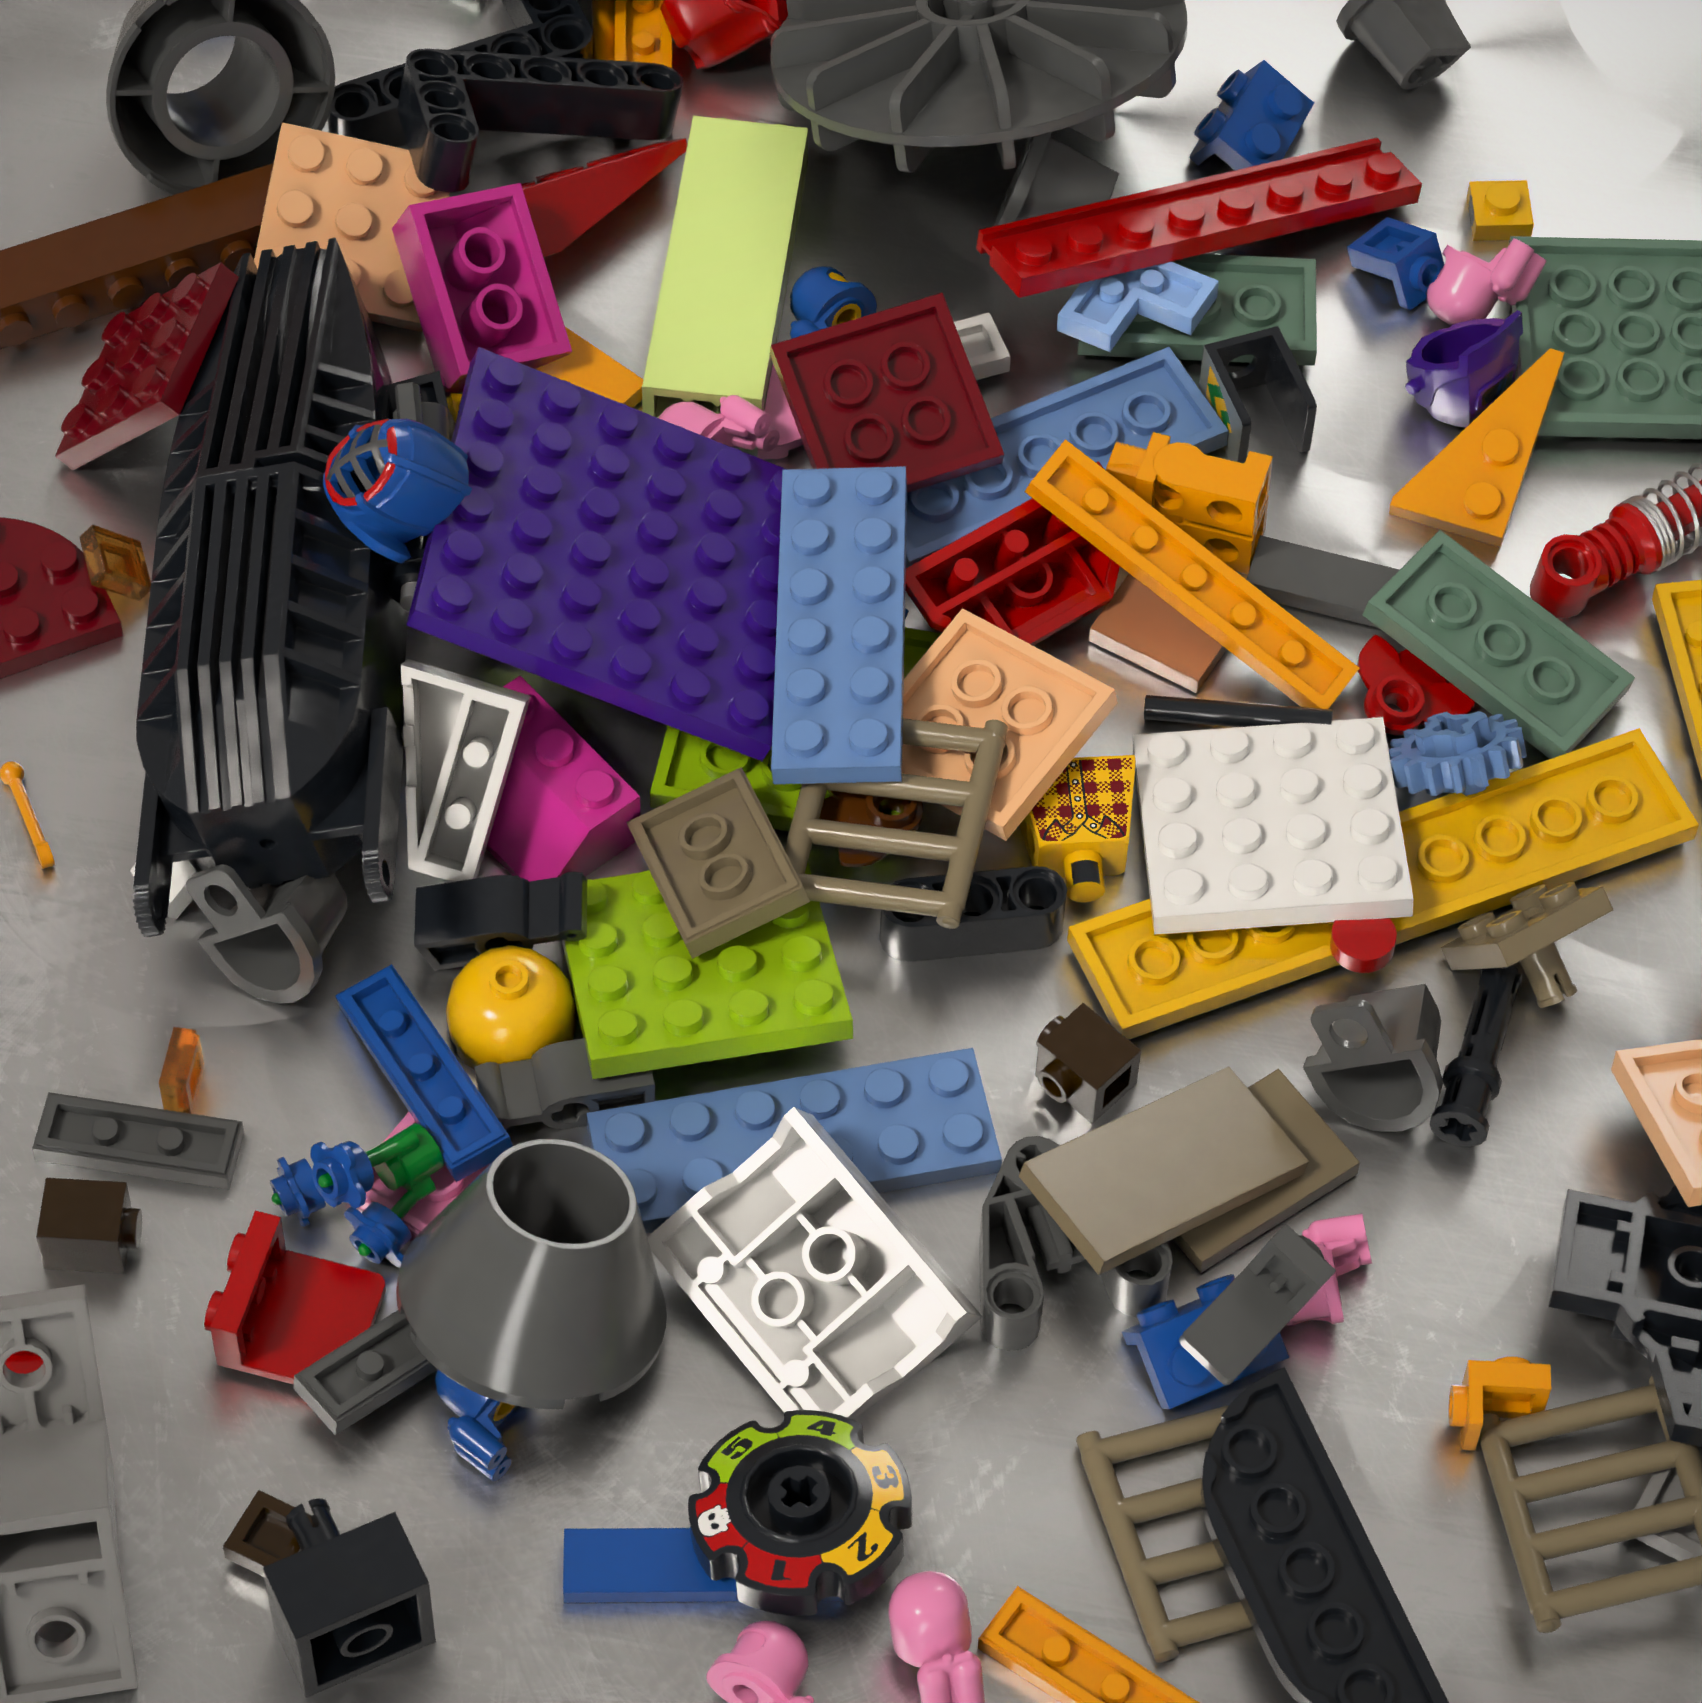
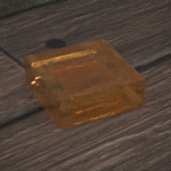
(115, 562)
(181, 1071)

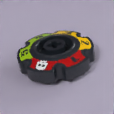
(800, 1512)

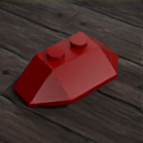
(1016, 573)

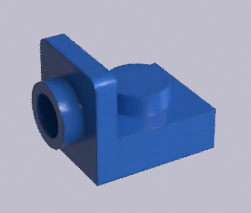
(1402, 254)

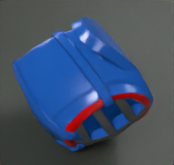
(416, 486)

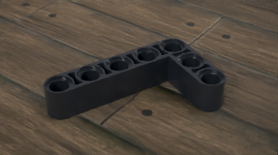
(457, 93)
(368, 104)

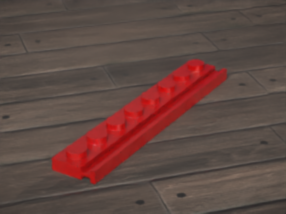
(1197, 217)

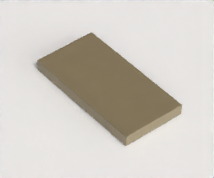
(1163, 1169)

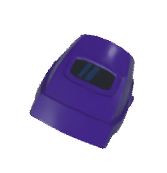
(1464, 367)

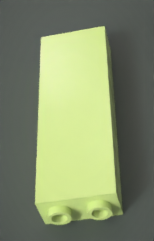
(726, 264)

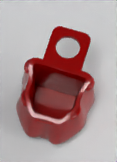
(721, 28)

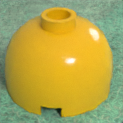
(509, 1006)

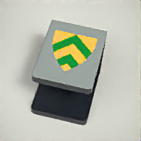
(1271, 366)

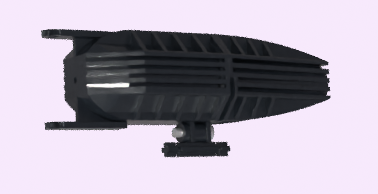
(267, 618)

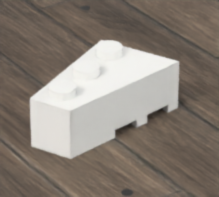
(457, 764)

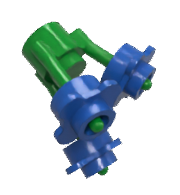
(345, 1176)

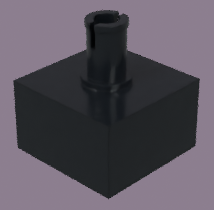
(347, 1598)

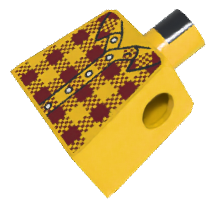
(1084, 824)

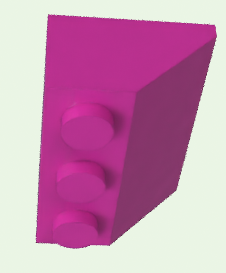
(480, 281)
(559, 801)

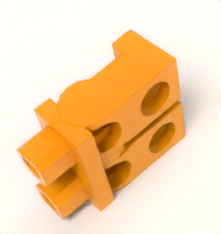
(1204, 495)

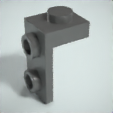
(1257, 1304)

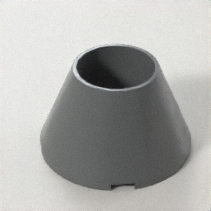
(234, 122)
(537, 1280)

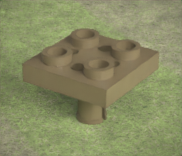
(1529, 936)

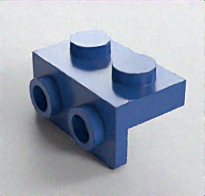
(1254, 120)
(1171, 1368)

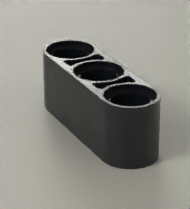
(1005, 919)

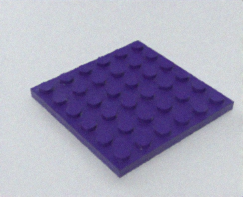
(610, 555)

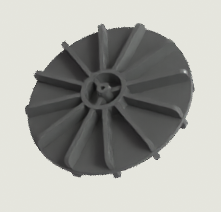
(971, 69)

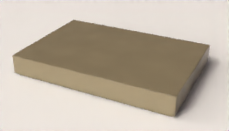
(717, 862)
(1327, 1168)

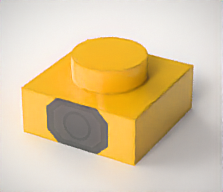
(1499, 209)

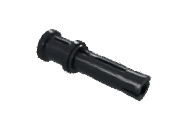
(1473, 1076)

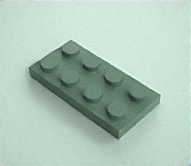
(1251, 297)
(1498, 645)

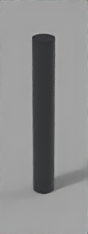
(1229, 713)

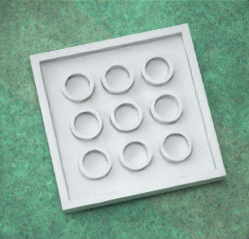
(1271, 826)

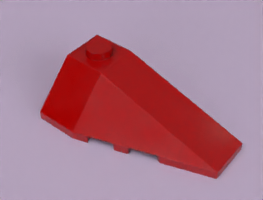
(577, 198)

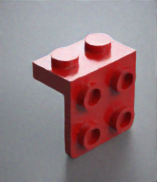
(286, 1305)

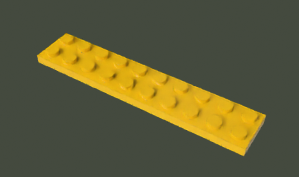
(1462, 861)

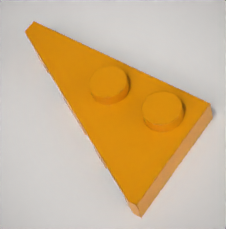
(1481, 471)

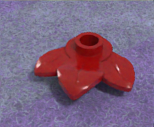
(1406, 683)

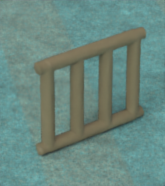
(958, 850)
(1122, 1513)
(1533, 1548)

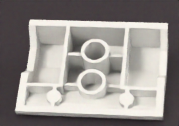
(812, 1275)

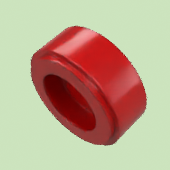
(1363, 943)

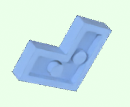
(1164, 293)

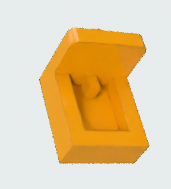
(1500, 1387)

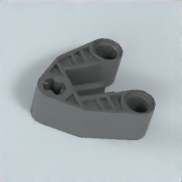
(1009, 1259)

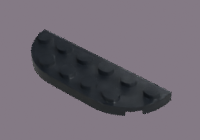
(1305, 1558)

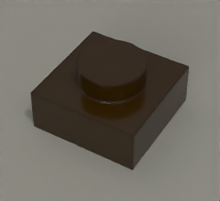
(262, 1534)

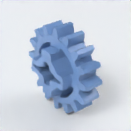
(1457, 753)

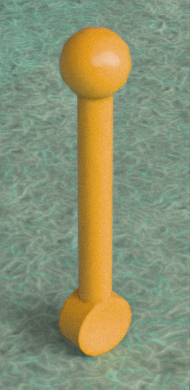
(12, 774)

